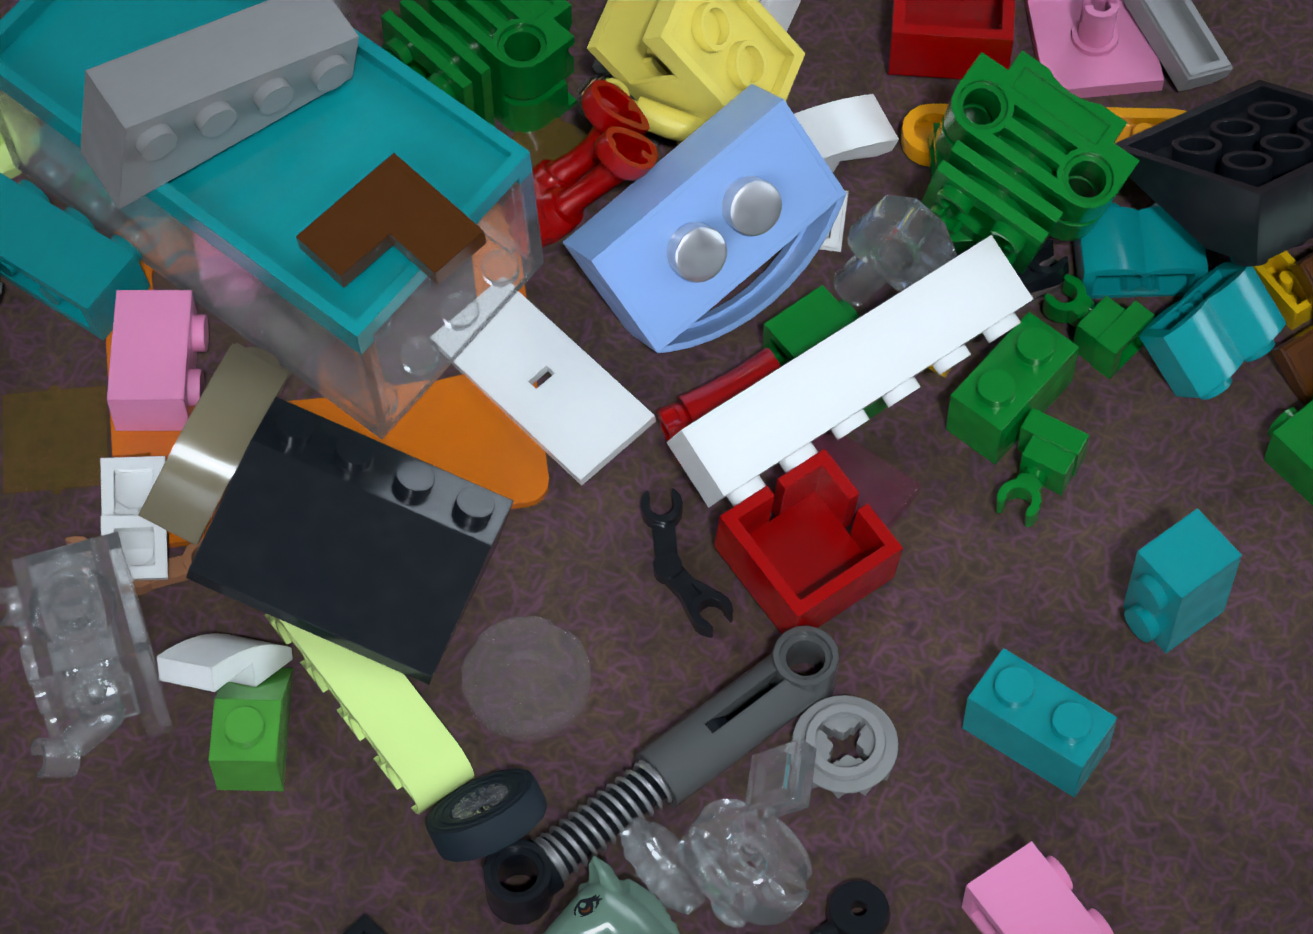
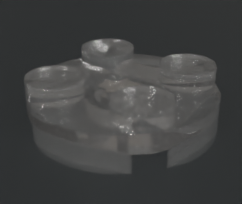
(716, 858)

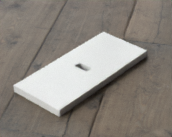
(577, 413)

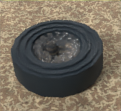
(486, 815)

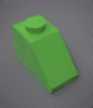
(251, 734)

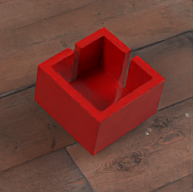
(949, 35)
(804, 560)

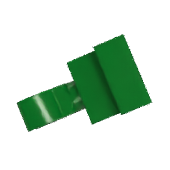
(1103, 332)
(1048, 460)

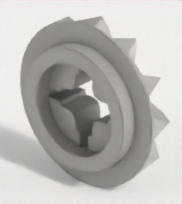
(840, 718)

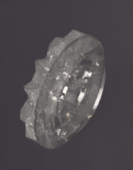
(654, 857)

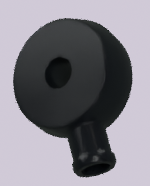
(856, 895)

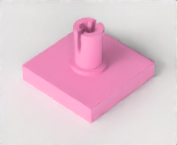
(1093, 47)

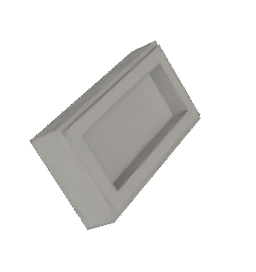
(1181, 41)

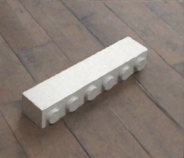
(849, 372)

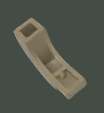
(214, 441)

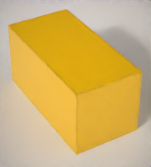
(1285, 289)

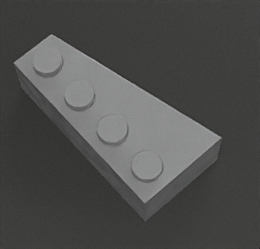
(208, 90)

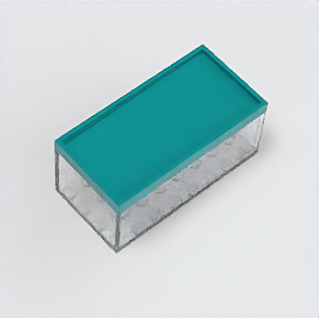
(236, 217)

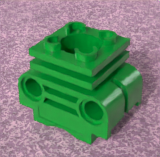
(490, 55)
(1024, 159)

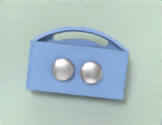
(709, 222)

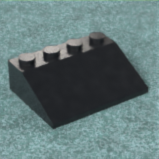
(1235, 171)
(350, 540)

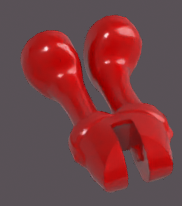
(612, 147)

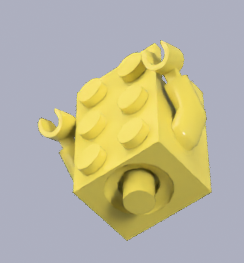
(692, 57)

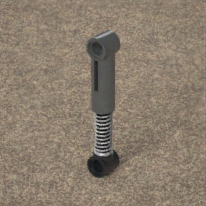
(668, 770)

